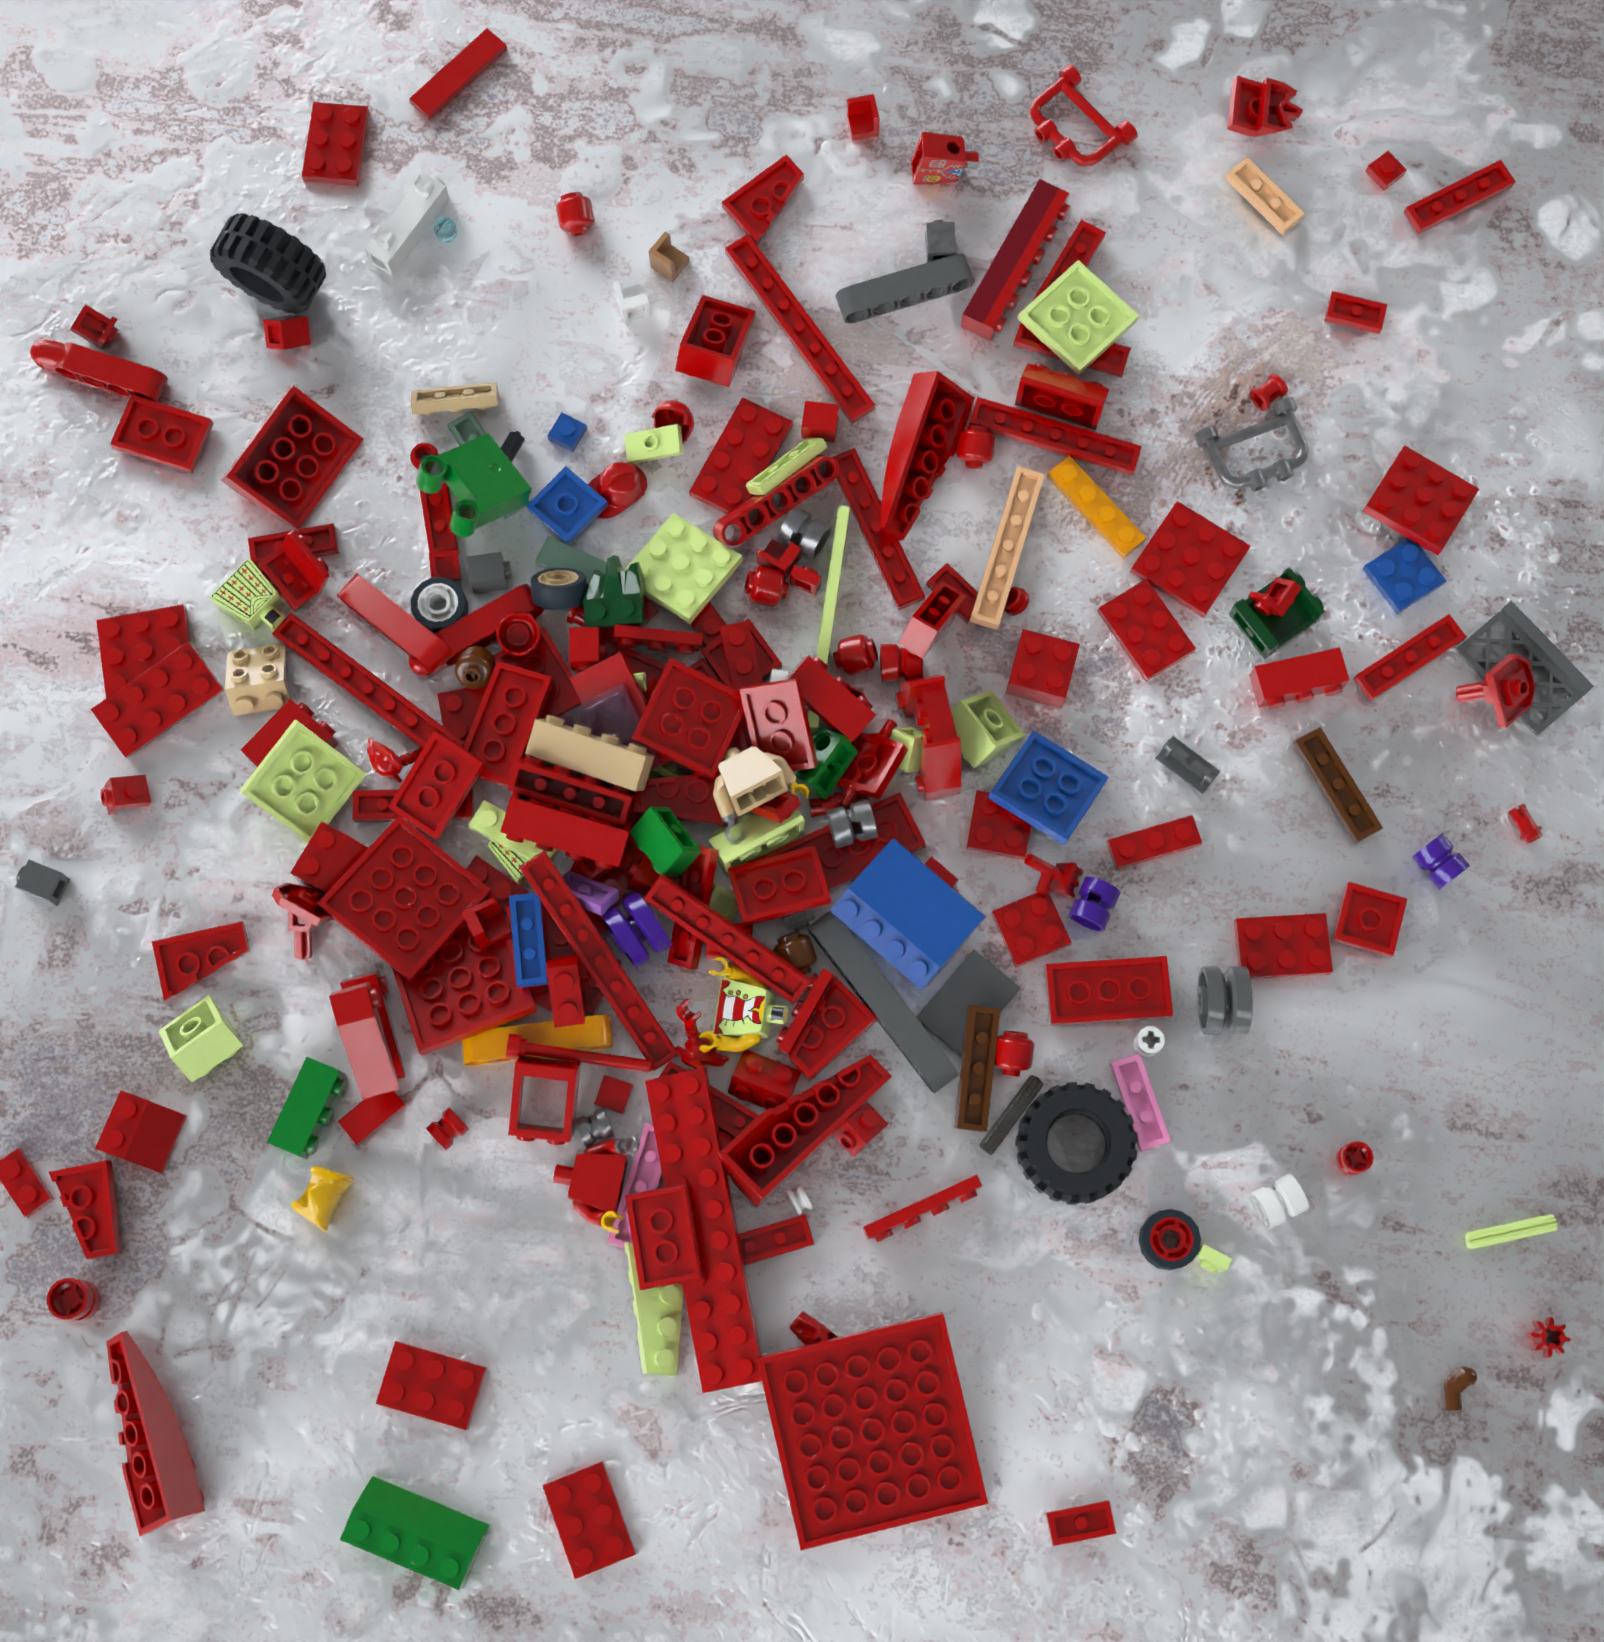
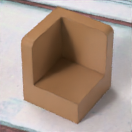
(667, 258)

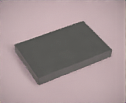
(972, 983)

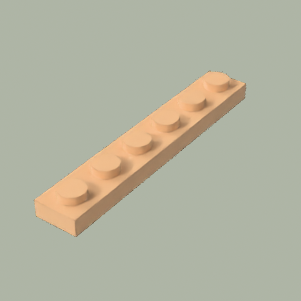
(1007, 548)

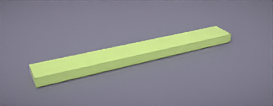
(831, 596)

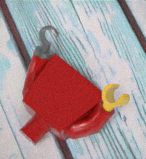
(598, 1180)

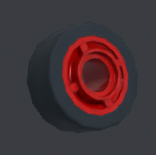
(1182, 1227)

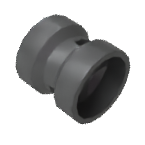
(594, 1127)

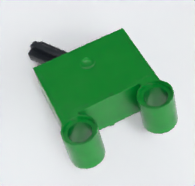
(480, 479)

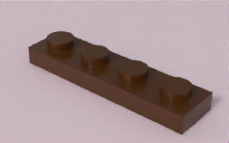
(1337, 785)
(977, 1068)

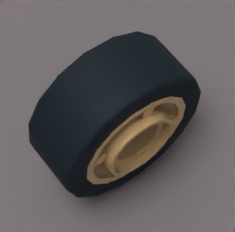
(558, 588)

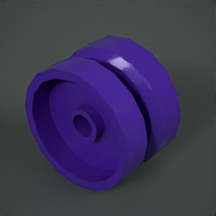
(638, 927)

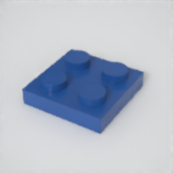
(567, 505)
(1404, 575)

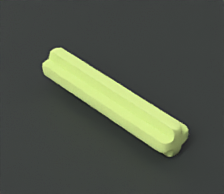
(1511, 1231)

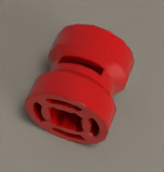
(447, 1128)
(1359, 1155)

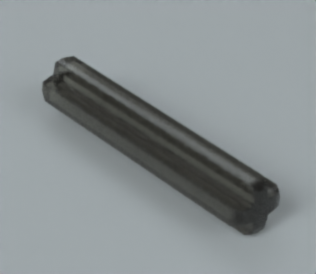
(1011, 1114)

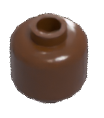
(474, 667)
(797, 950)

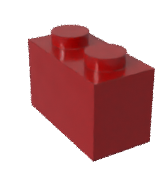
(565, 991)

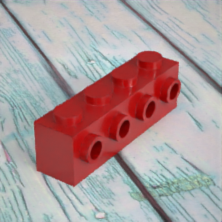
(571, 791)

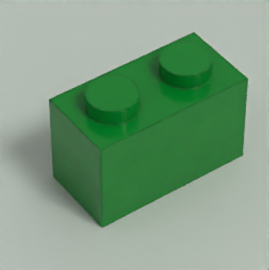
(665, 841)

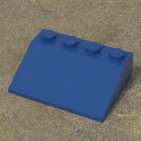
(907, 914)

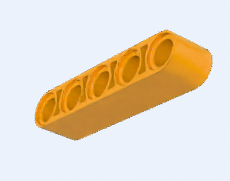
(492, 1044)

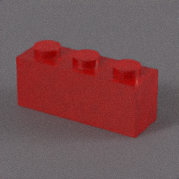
(931, 619)
(1299, 678)
(831, 698)

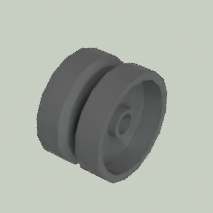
(1224, 1000)

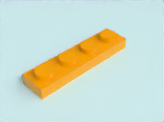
(1096, 507)

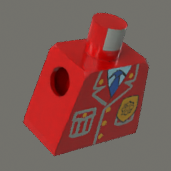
(940, 159)

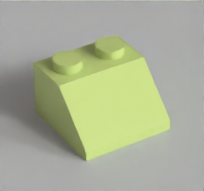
(984, 728)
(200, 1039)

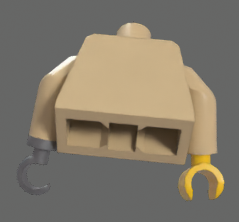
(749, 781)

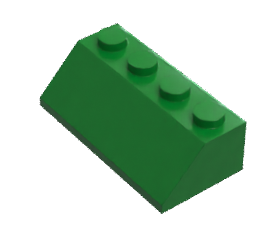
(415, 1532)

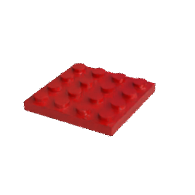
(404, 898)
(463, 992)

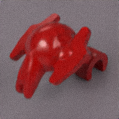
(387, 762)
(692, 1055)

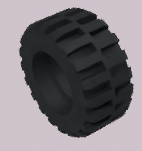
(268, 263)
(1106, 1114)

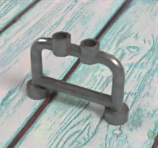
(1257, 478)

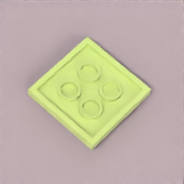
(1078, 317)
(685, 567)
(302, 781)

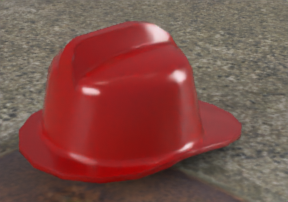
(620, 486)

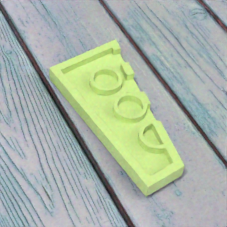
(658, 1322)

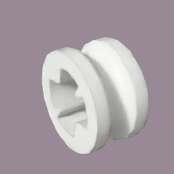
(799, 1199)

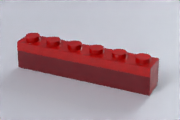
(1015, 260)

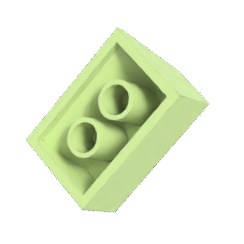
(758, 838)

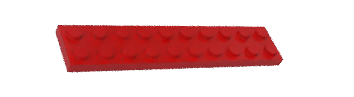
(721, 1302)

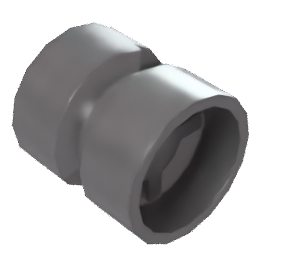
(805, 532)
(842, 829)

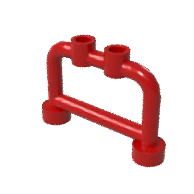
(1065, 148)

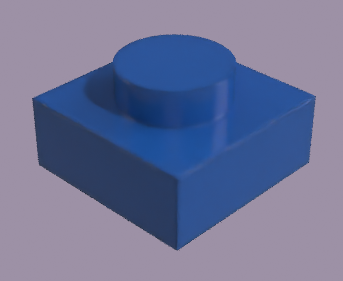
(567, 432)

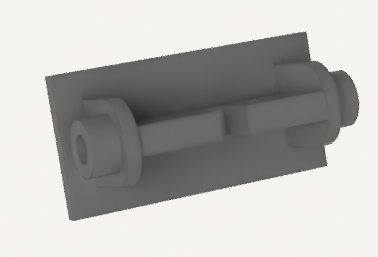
(1187, 764)

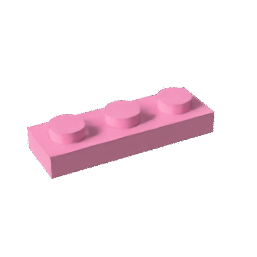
(1140, 1102)

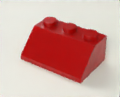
(1061, 396)

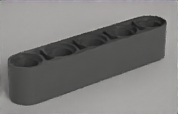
(904, 288)

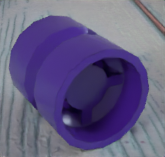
(1441, 861)
(1089, 913)

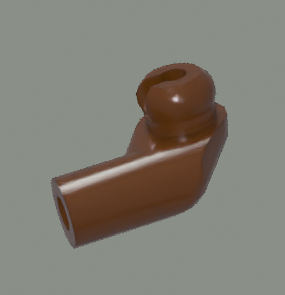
(1457, 1383)

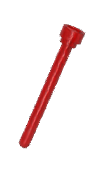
(520, 1047)

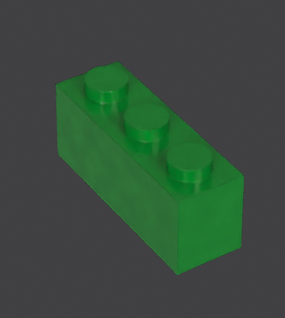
(307, 1108)

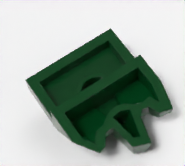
(615, 596)

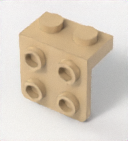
(256, 679)

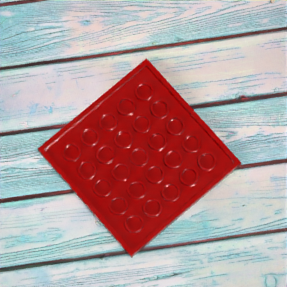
(872, 1430)

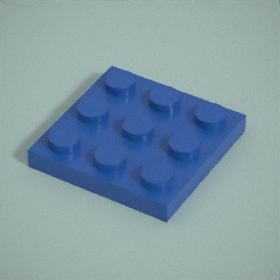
(1048, 787)

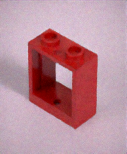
(545, 1069)

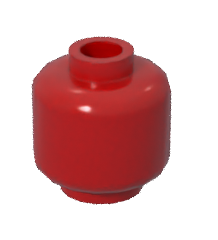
(575, 213)
(975, 446)
(766, 586)
(856, 654)
(1014, 1053)

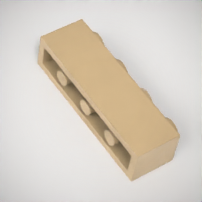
(590, 754)

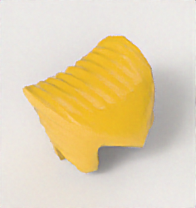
(321, 1196)

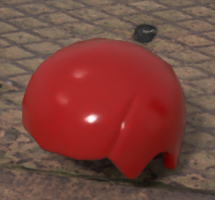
(672, 413)
(518, 634)

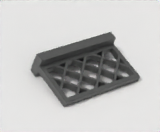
(1542, 649)

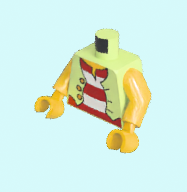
(742, 1011)

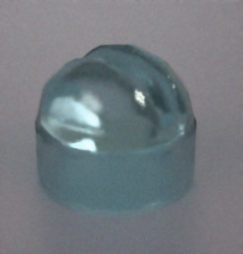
(449, 231)

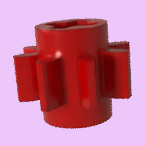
(1557, 1339)

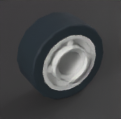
(435, 591)

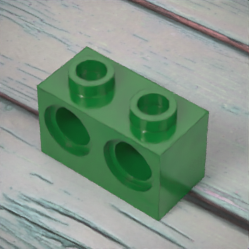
(833, 757)

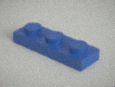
(528, 940)

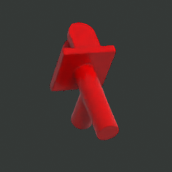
(1057, 879)

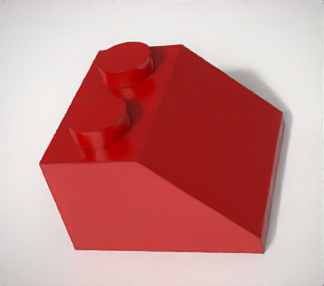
(141, 1131)

